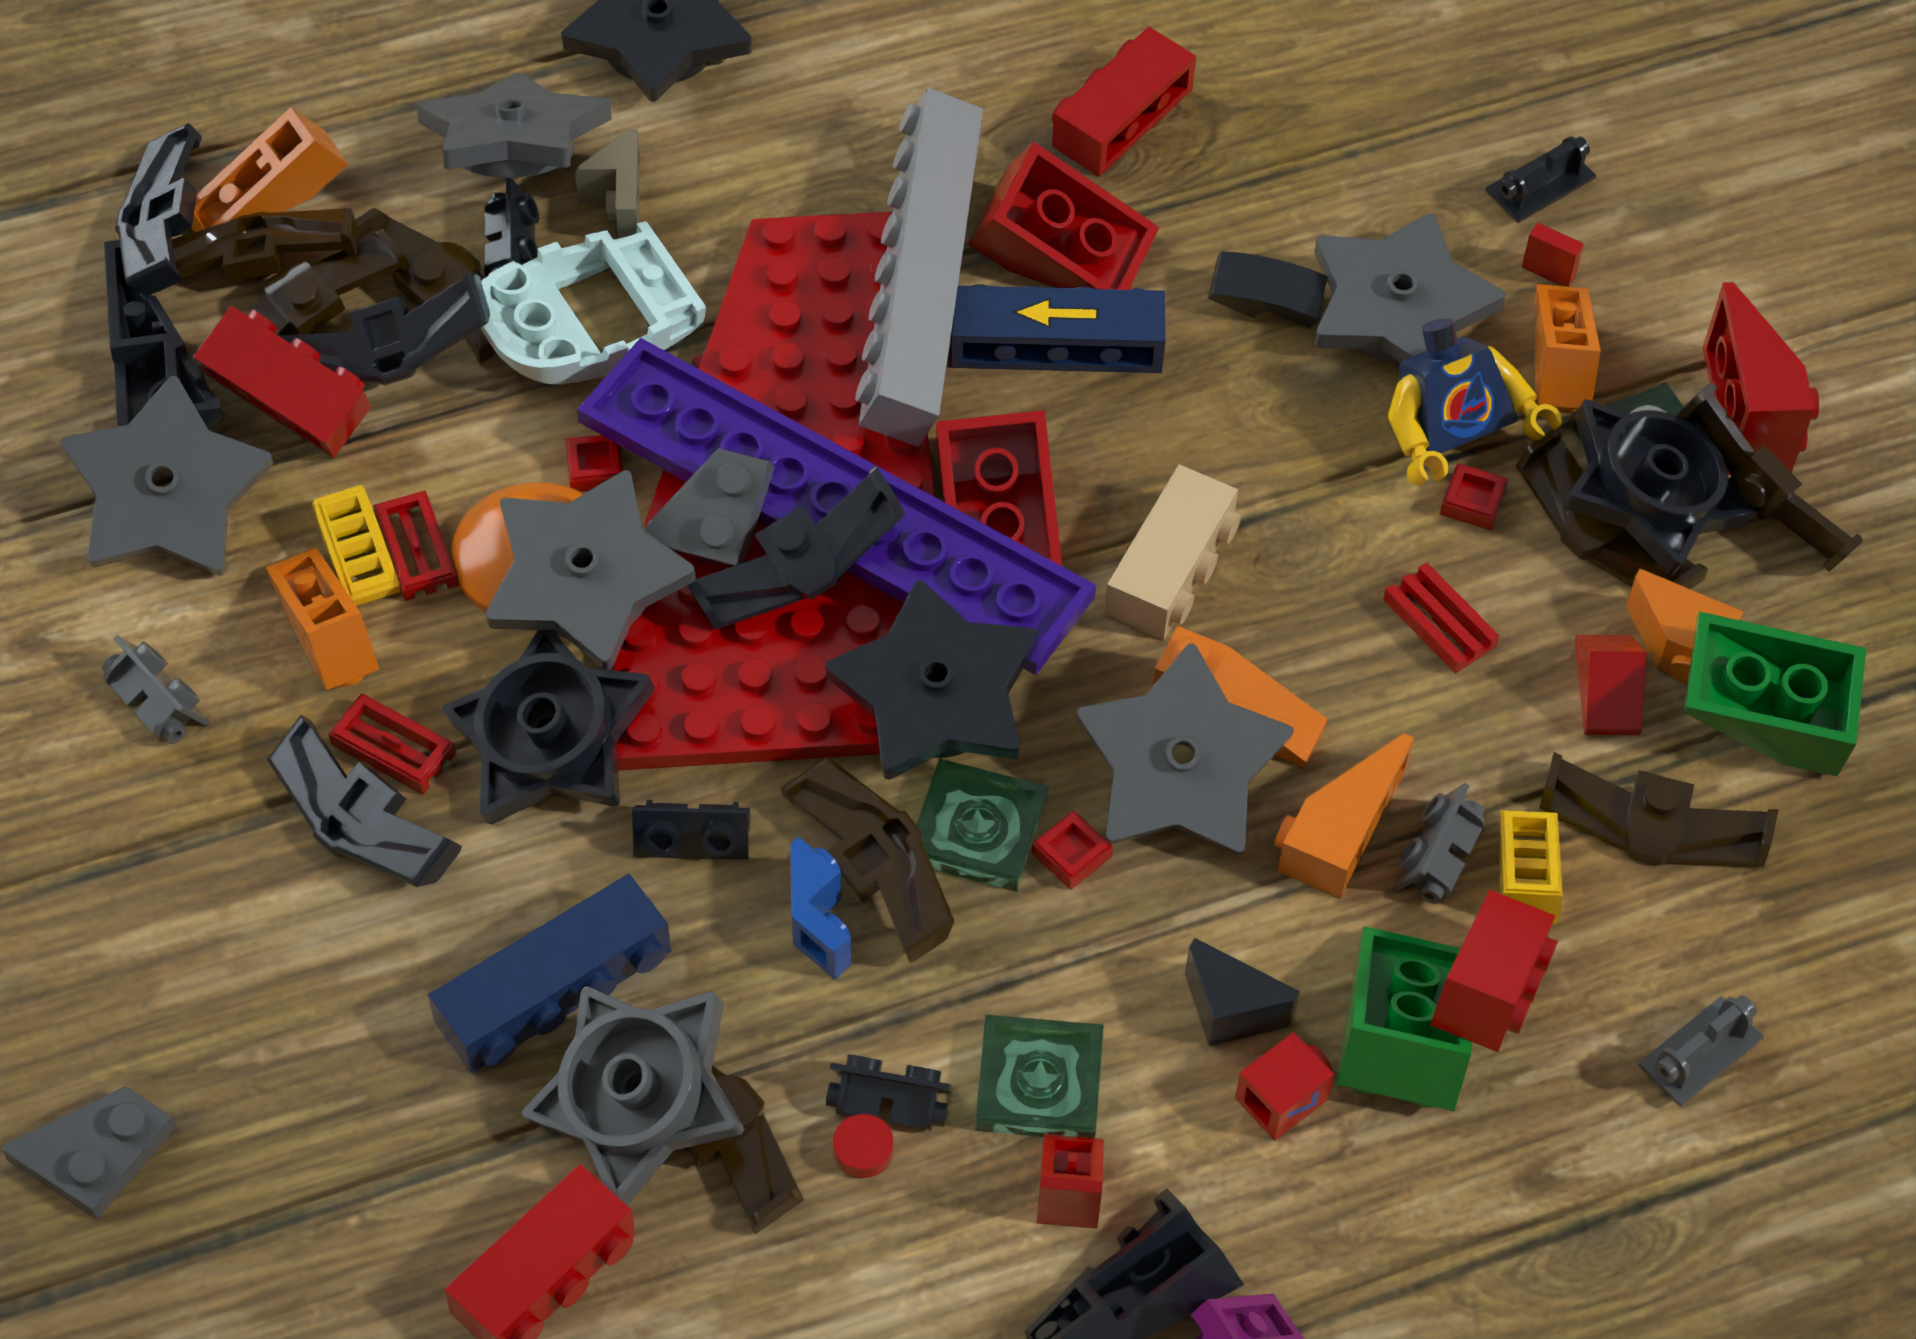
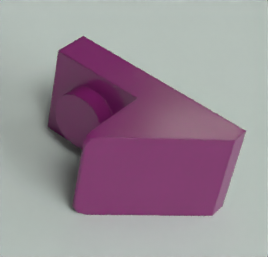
(1244, 1319)

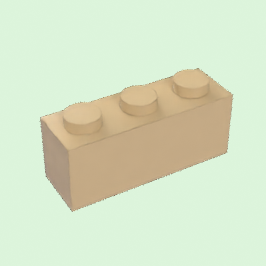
(1172, 553)

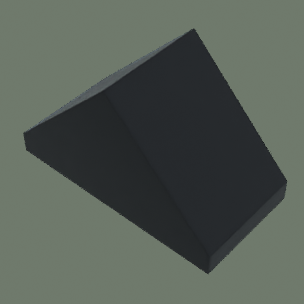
(1235, 997)

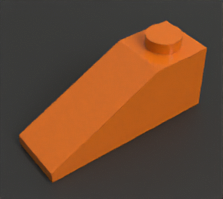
(272, 174)
(1564, 347)
(324, 619)
(1253, 690)
(1340, 819)

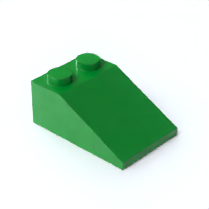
(1777, 691)
(1387, 1026)

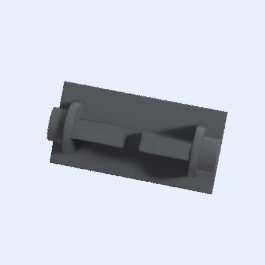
(169, 701)
(1426, 858)
(1703, 1048)

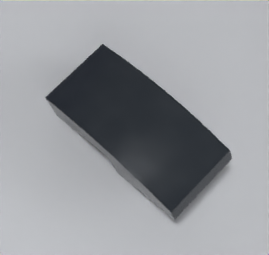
(1260, 282)

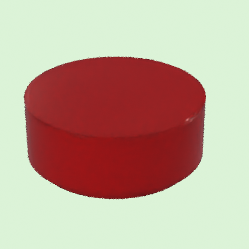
(863, 1146)

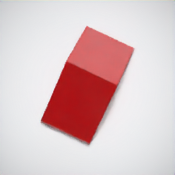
(1611, 683)
(1070, 1181)

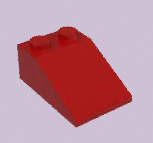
(1061, 226)
(1758, 378)
(1002, 476)

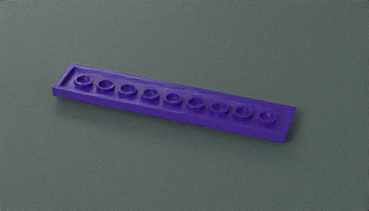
(684, 415)

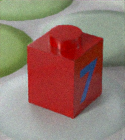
(1285, 1085)

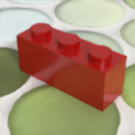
(1123, 100)
(284, 379)
(1496, 972)
(543, 1260)

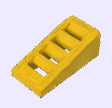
(346, 514)
(1538, 893)

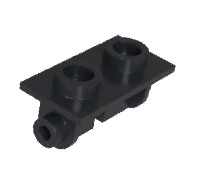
(1543, 179)
(513, 219)
(686, 832)
(912, 1095)

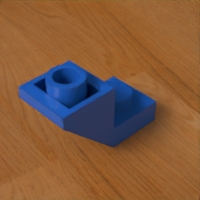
(813, 894)

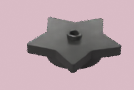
(512, 127)
(1394, 288)
(175, 520)
(589, 604)
(1159, 793)
(638, 1086)

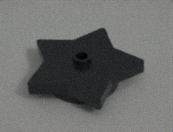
(657, 39)
(1654, 480)
(937, 683)
(548, 728)

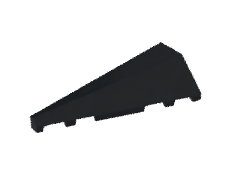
(147, 348)
(1144, 1286)

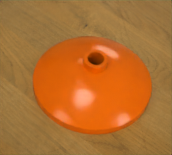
(482, 544)

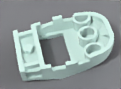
(540, 333)

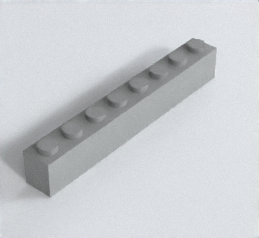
(919, 268)

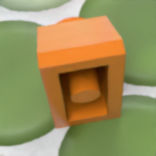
(1667, 620)

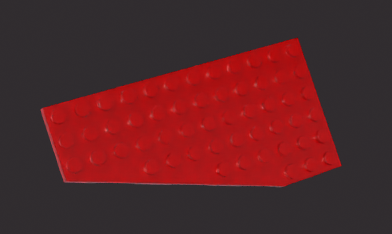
(760, 686)

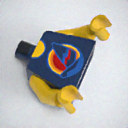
(1456, 396)

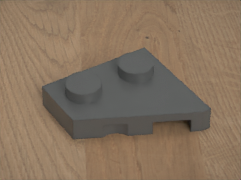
(715, 509)
(93, 1149)

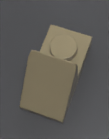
(614, 179)

